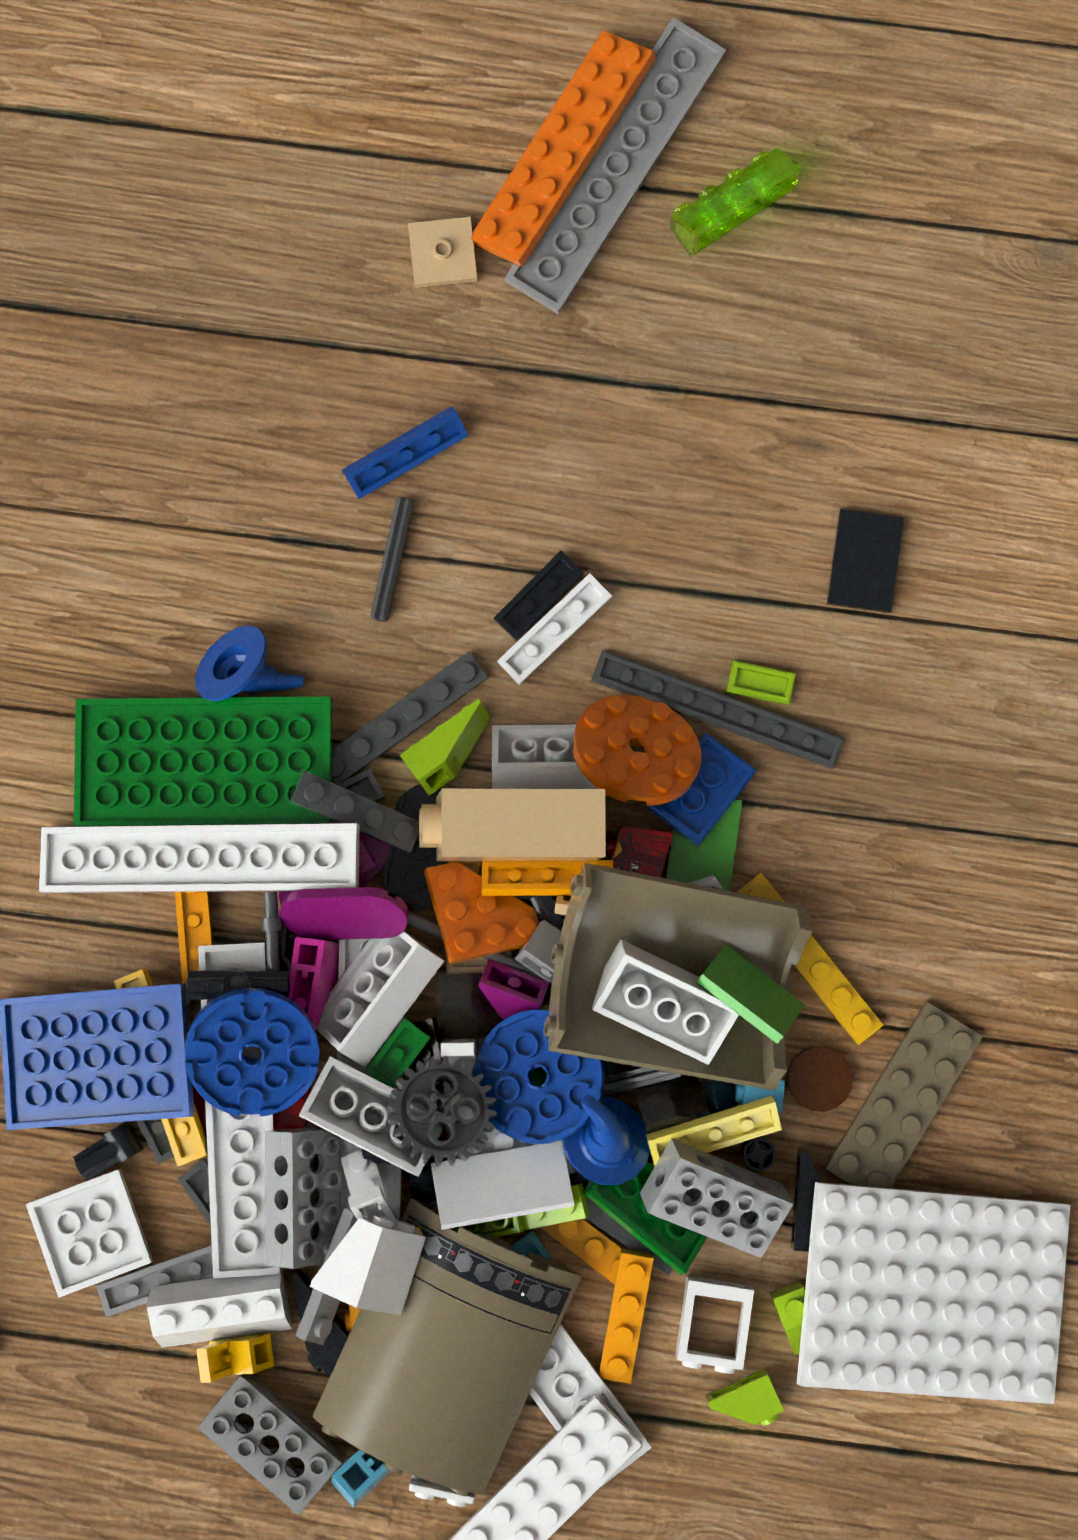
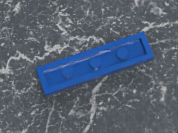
(405, 452)

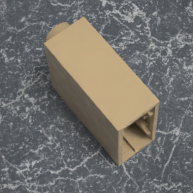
(515, 825)

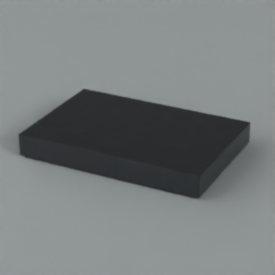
(865, 561)

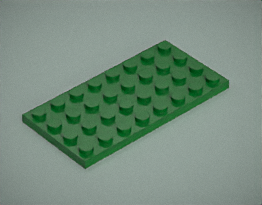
(198, 760)

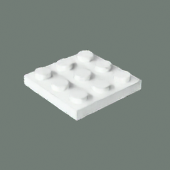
(89, 1232)

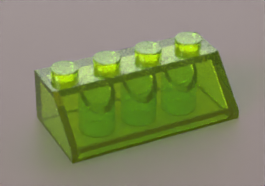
(735, 200)

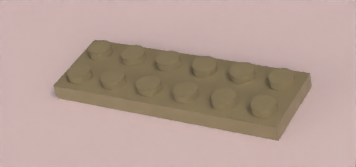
(904, 1100)

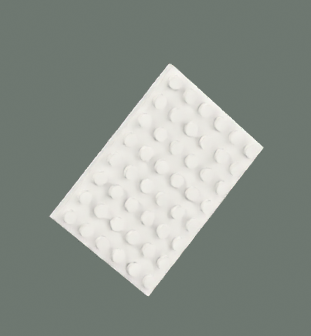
(933, 1293)

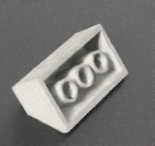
(535, 758)
(376, 994)
(662, 1002)
(357, 1111)
(218, 1309)

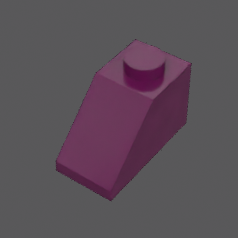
(511, 989)

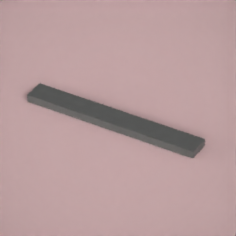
(718, 709)

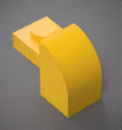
(235, 1356)

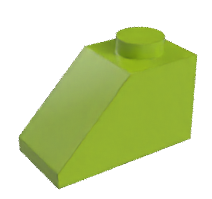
(790, 1307)
(748, 1399)

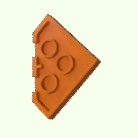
(476, 923)

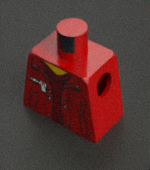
(639, 850)

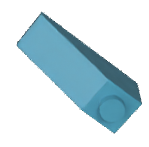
(359, 1476)

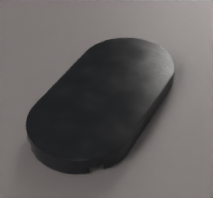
(404, 871)

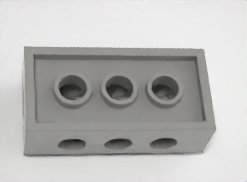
(301, 1195)
(716, 1198)
(268, 1463)

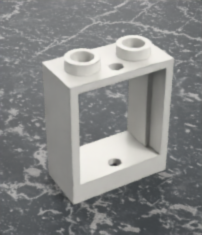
(721, 1290)

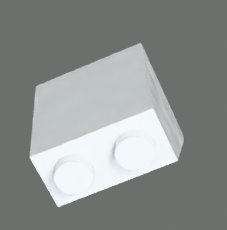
(372, 1265)

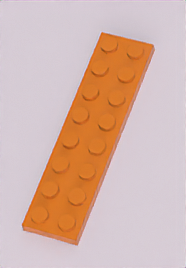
(563, 148)

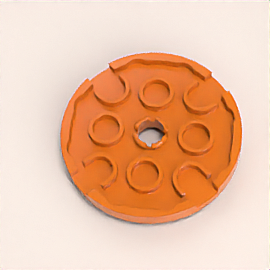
(653, 776)

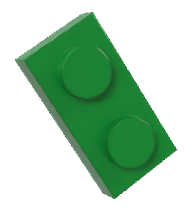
(398, 1053)

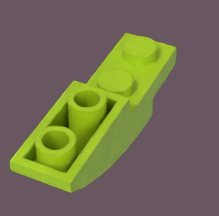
(525, 1222)

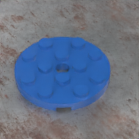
(259, 1020)
(531, 1111)

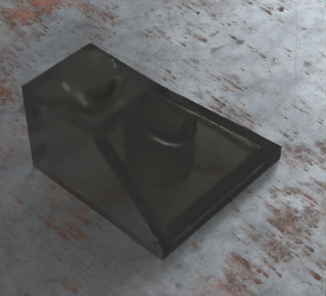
(464, 1007)
(670, 1102)

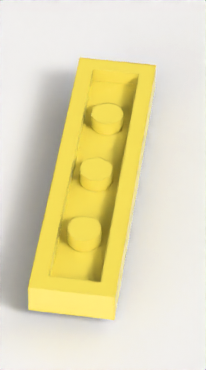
(720, 1128)

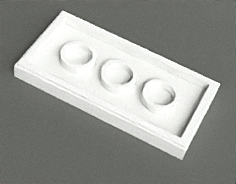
(502, 1185)

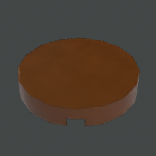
(819, 1079)

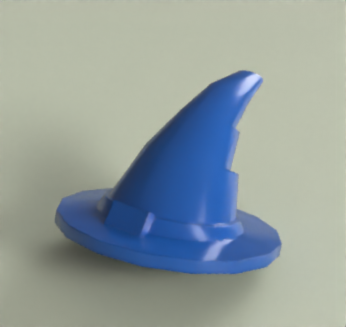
(239, 665)
(610, 1145)

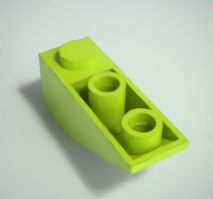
(443, 751)

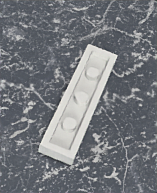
(554, 629)

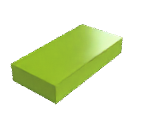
(760, 683)

